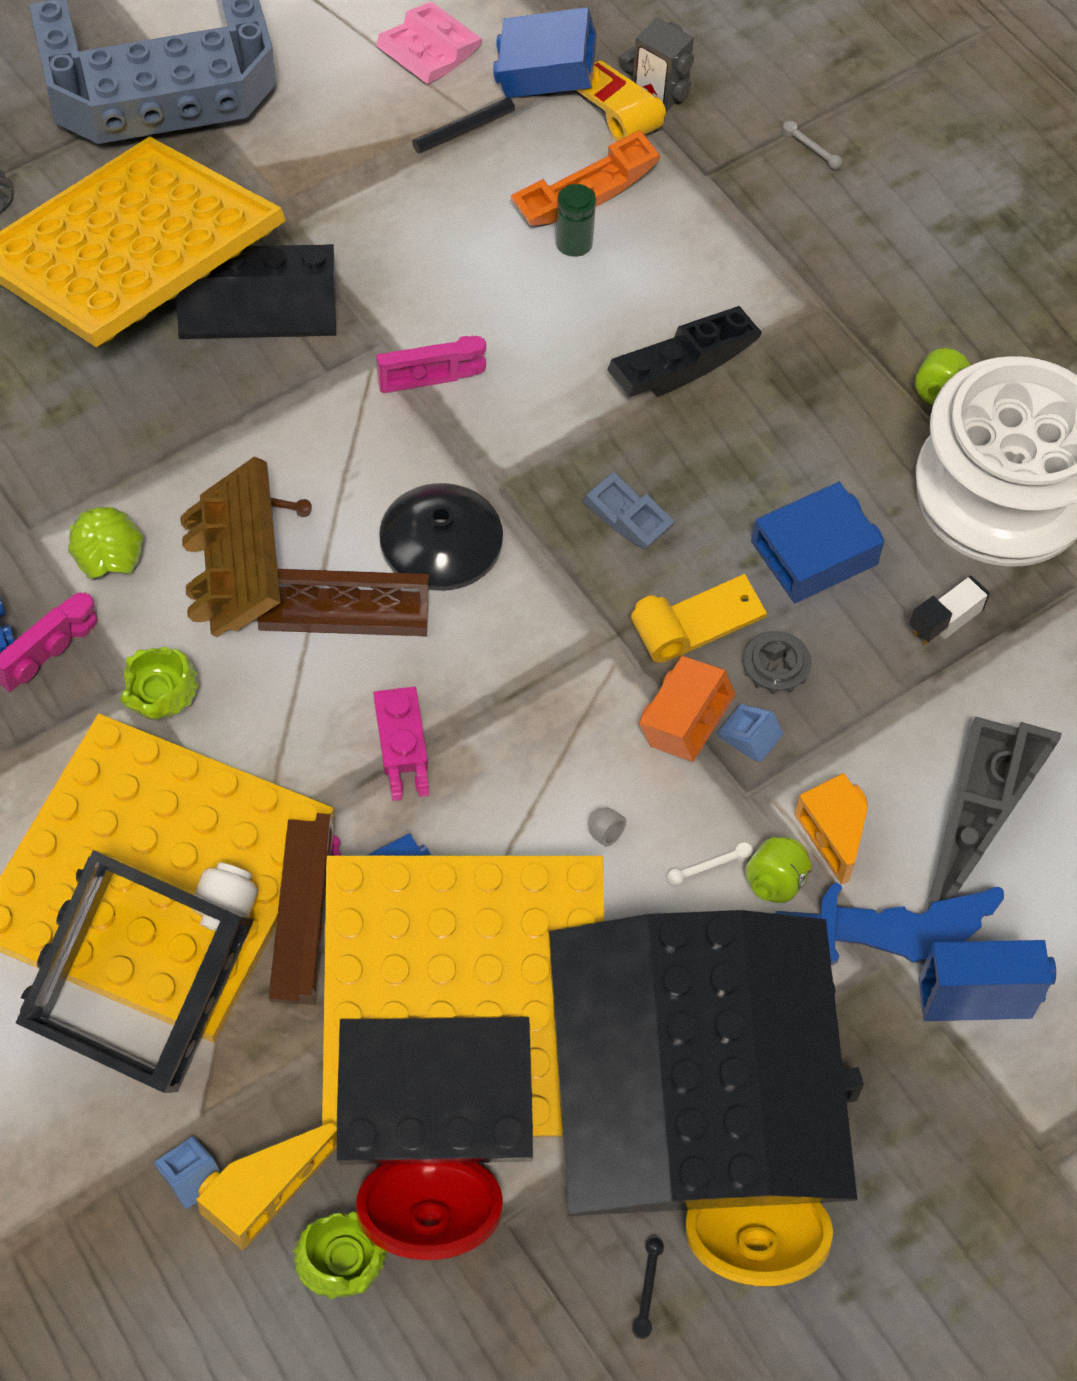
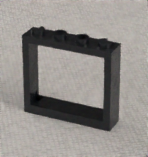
(59, 955)

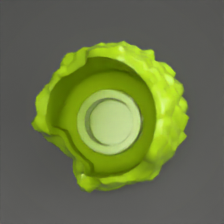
(104, 542)
(159, 683)
(337, 1257)

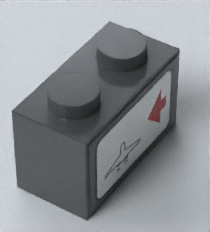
(663, 62)

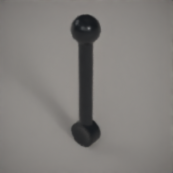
(642, 1326)

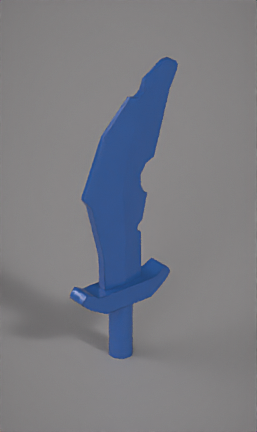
(902, 930)

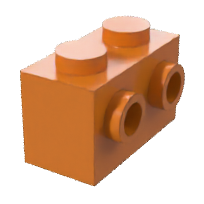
(687, 708)

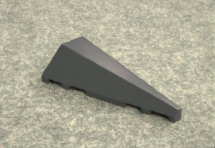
(992, 779)

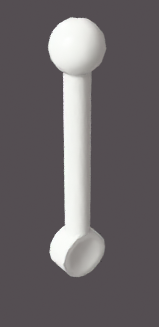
(742, 853)

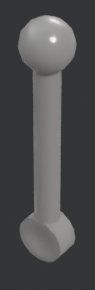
(790, 129)

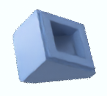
(751, 731)
(186, 1170)

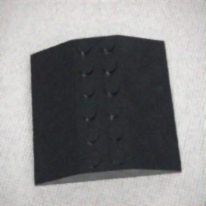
(699, 1063)

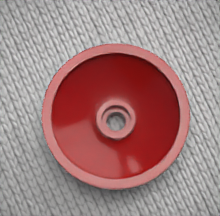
(429, 1209)

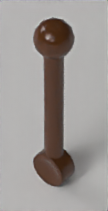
(302, 507)

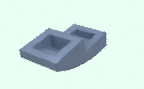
(623, 510)

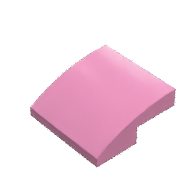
(429, 42)

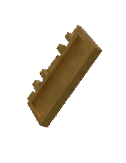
(239, 550)

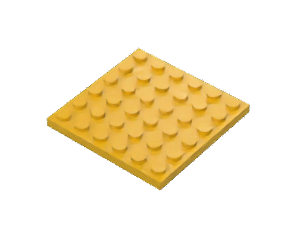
(129, 239)
(167, 816)
(453, 944)

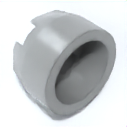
(606, 825)

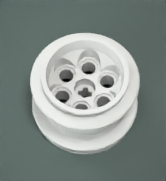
(1003, 461)

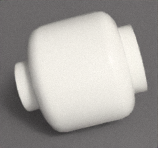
(227, 887)

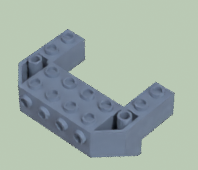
(156, 81)

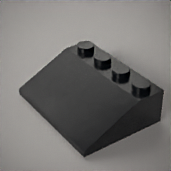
(434, 1091)

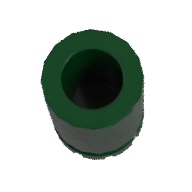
(575, 220)

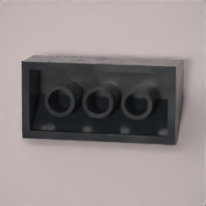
(263, 295)

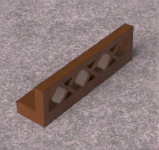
(346, 607)
(301, 911)

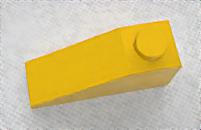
(259, 1185)

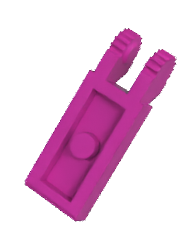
(431, 364)
(46, 639)
(401, 738)

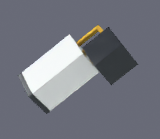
(949, 612)

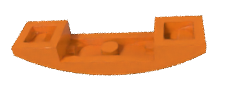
(622, 167)

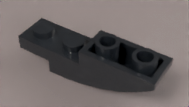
(686, 357)

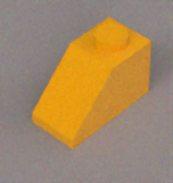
(834, 821)

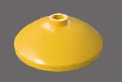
(761, 1242)

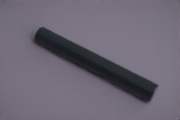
(463, 125)

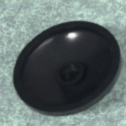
(449, 551)

